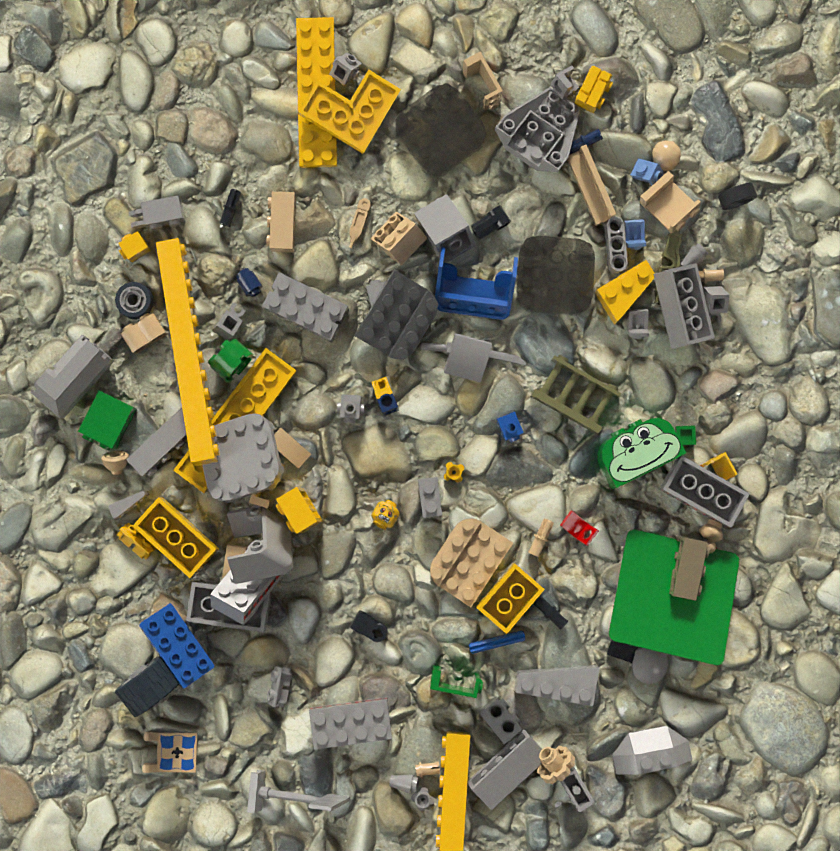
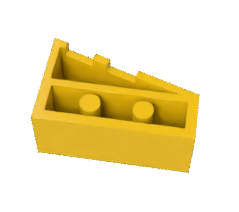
(624, 290)

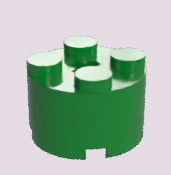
(230, 360)

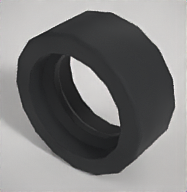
(737, 196)

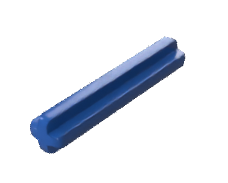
(496, 642)

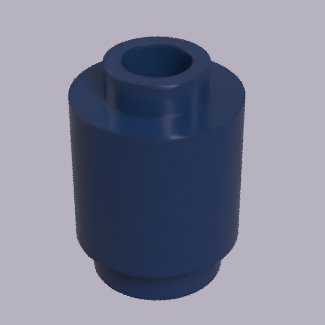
(249, 282)

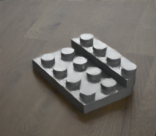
(398, 317)

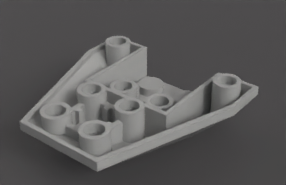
(540, 130)

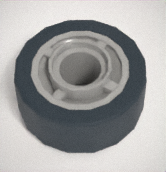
(125, 295)

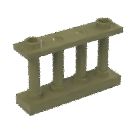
(575, 413)

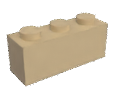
(281, 221)

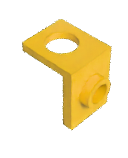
(722, 466)

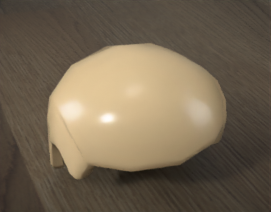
(667, 155)

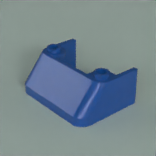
(473, 295)

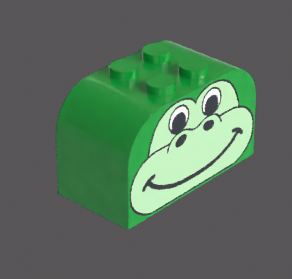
(638, 450)

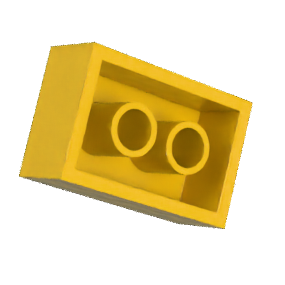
(510, 598)

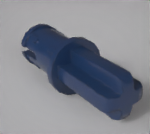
(588, 140)

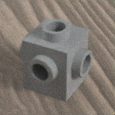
(345, 68)
(348, 401)

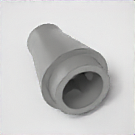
(695, 255)
(405, 783)

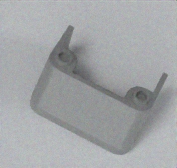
(264, 557)

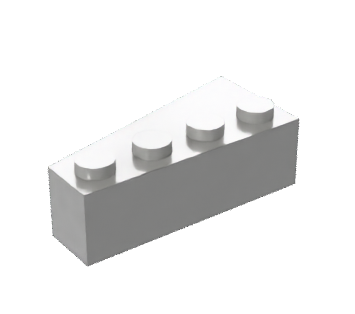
(566, 684)

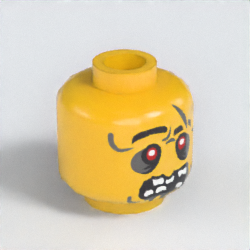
(385, 514)

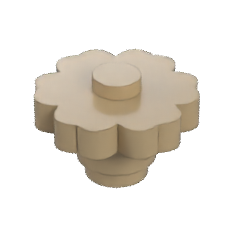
(555, 764)

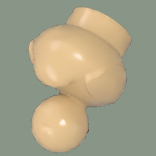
(712, 533)

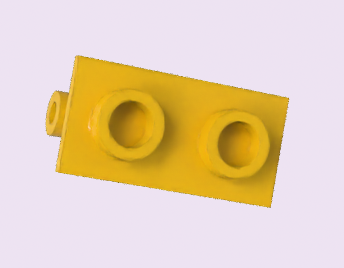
(130, 535)

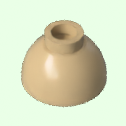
(115, 461)

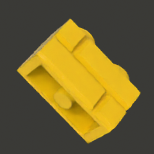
(593, 89)

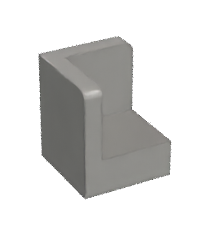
(563, 83)

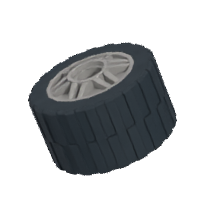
(147, 687)

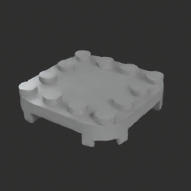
(246, 459)

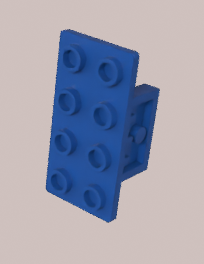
(176, 645)

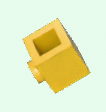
(133, 247)

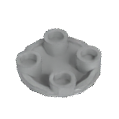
(649, 665)

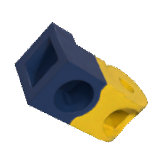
(385, 396)

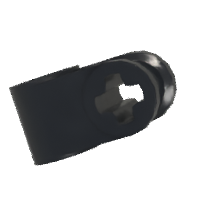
(365, 625)

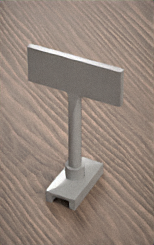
(258, 792)

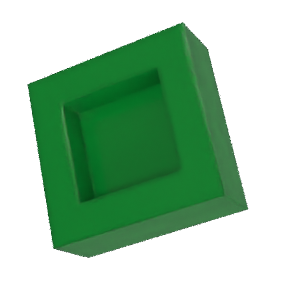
(686, 434)

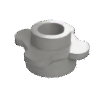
(429, 800)

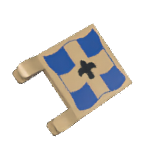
(174, 752)

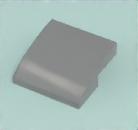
(467, 357)

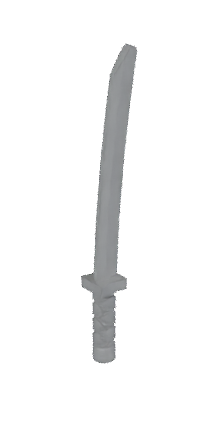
(493, 354)

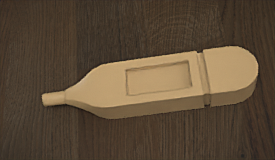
(359, 220)

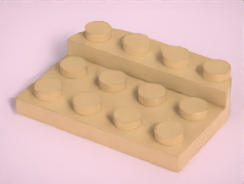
(468, 559)

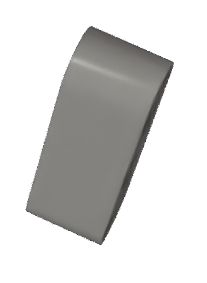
(619, 237)

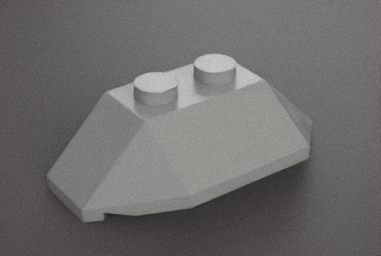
(651, 751)

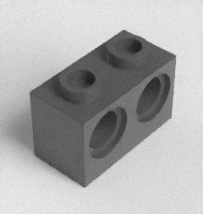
(497, 722)

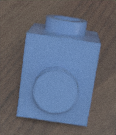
(647, 171)
(635, 234)

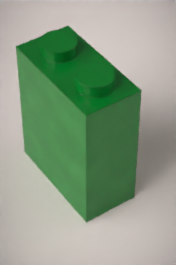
(107, 421)

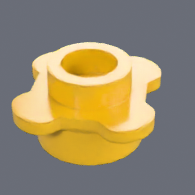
(452, 467)

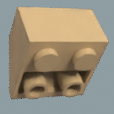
(399, 238)

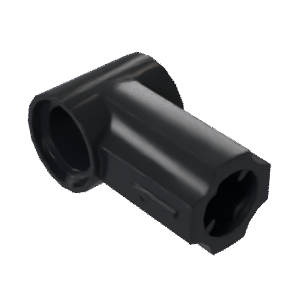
(495, 220)

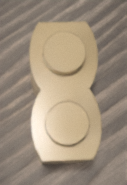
(143, 333)

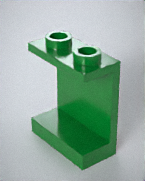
(436, 685)

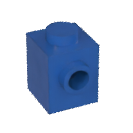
(510, 427)

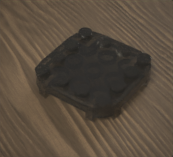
(440, 130)
(555, 275)

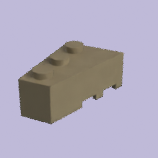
(689, 568)

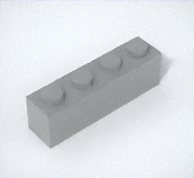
(160, 445)

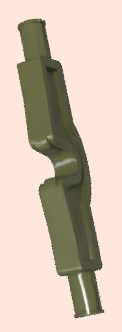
(670, 253)

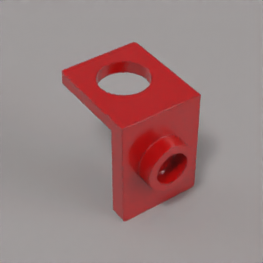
(578, 528)

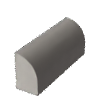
(506, 769)

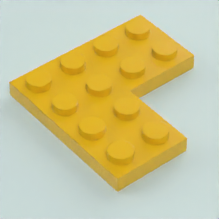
(354, 119)

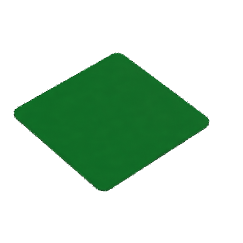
(665, 623)

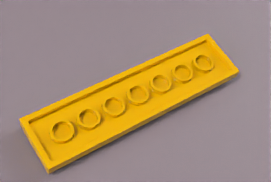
(314, 63)
(251, 396)

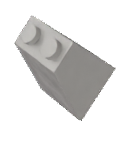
(445, 228)

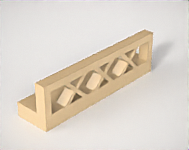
(591, 186)

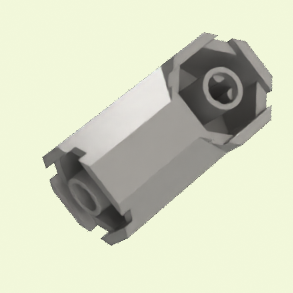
(72, 377)

